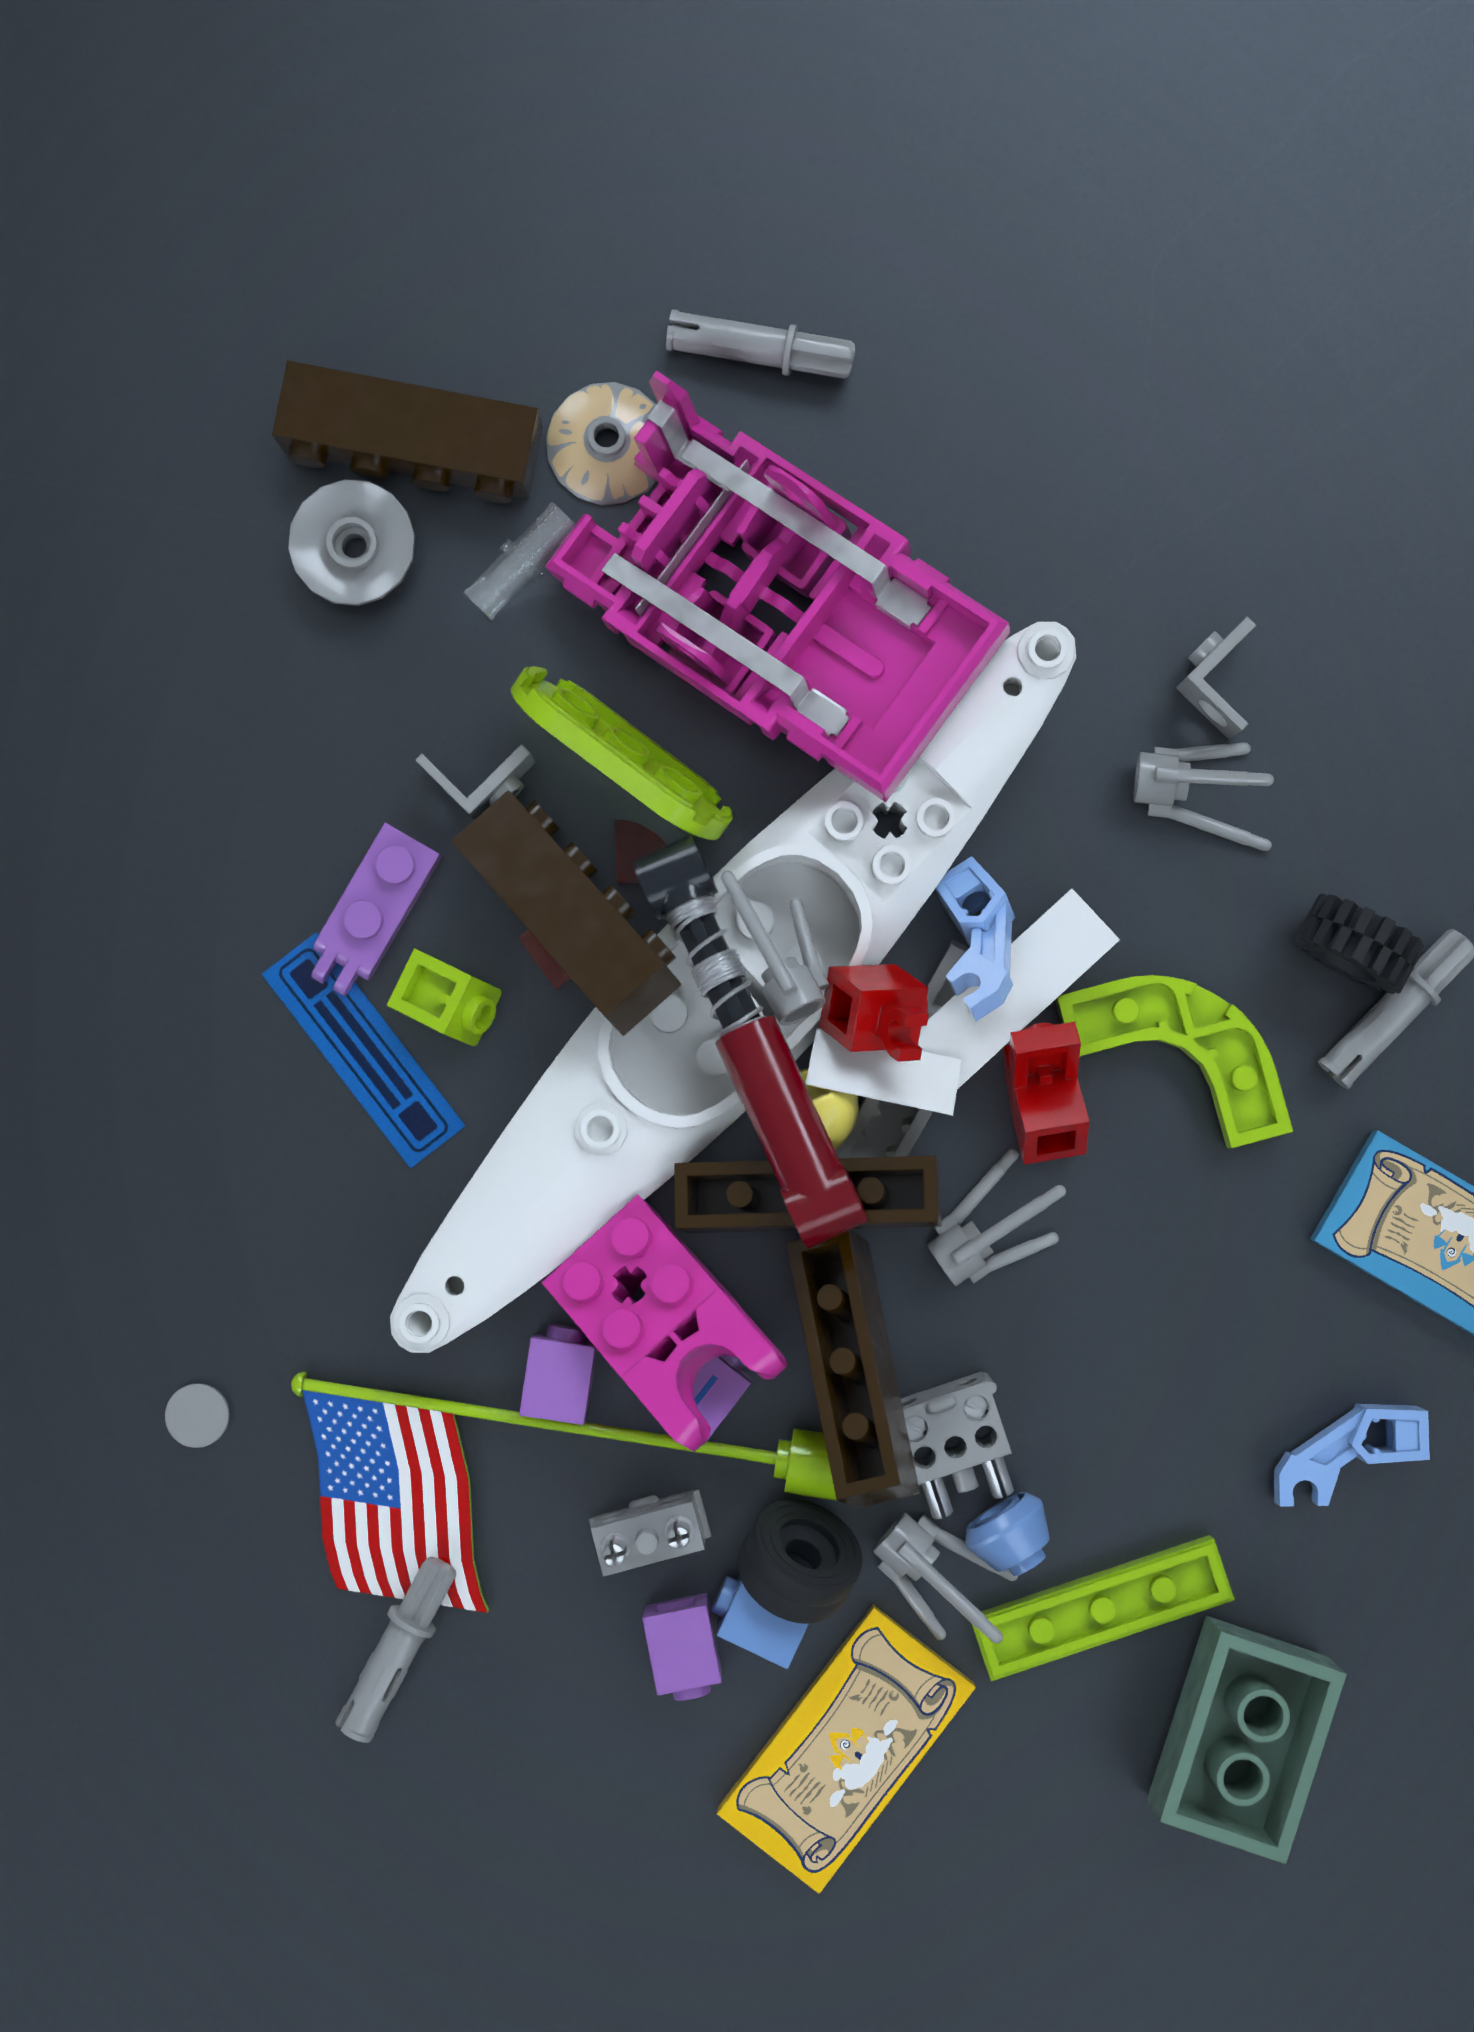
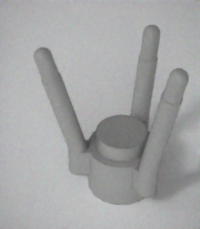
(1166, 778)
(789, 988)
(964, 1249)
(909, 1551)

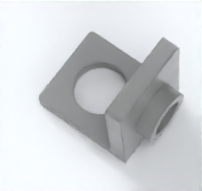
(1201, 694)
(504, 778)

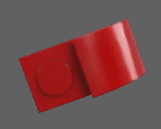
(1046, 1092)

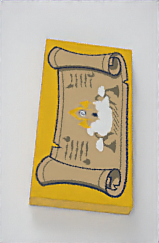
(845, 1748)

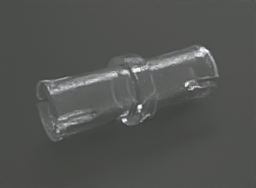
(520, 561)

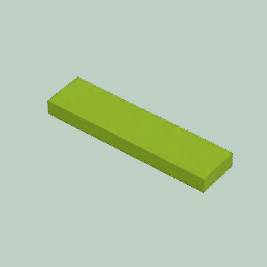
(1104, 1607)

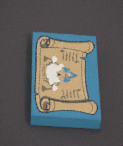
(1406, 1227)

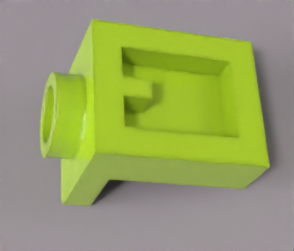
(445, 998)

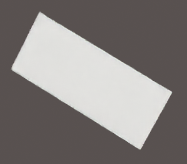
(876, 1075)

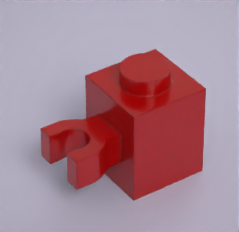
(875, 1009)

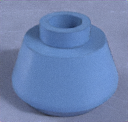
(1010, 1534)

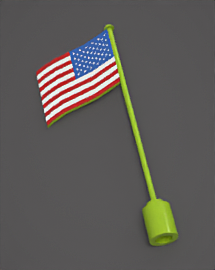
(403, 1491)

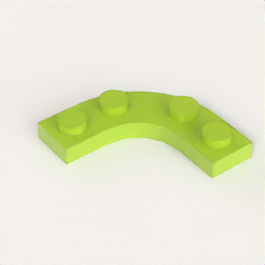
(1204, 1028)

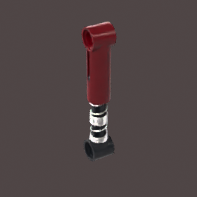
(753, 1049)

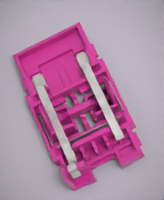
(870, 658)

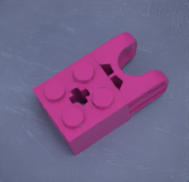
(668, 1332)

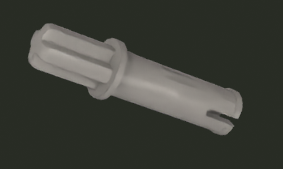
(760, 345)
(1396, 1011)
(396, 1650)

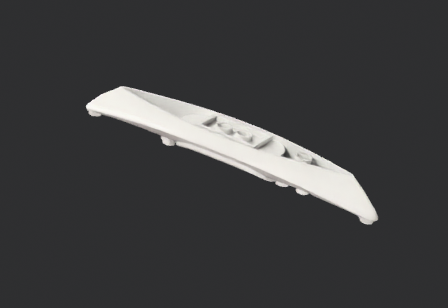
(632, 1105)

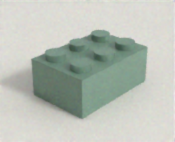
(1246, 1739)

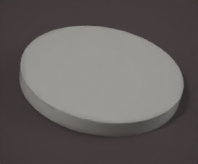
(197, 1415)

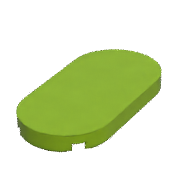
(622, 753)

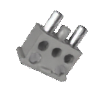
(959, 1411)
(650, 1531)

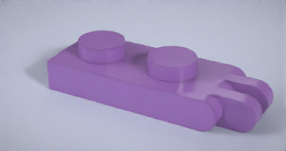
(373, 907)

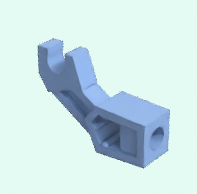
(987, 961)
(1339, 1443)

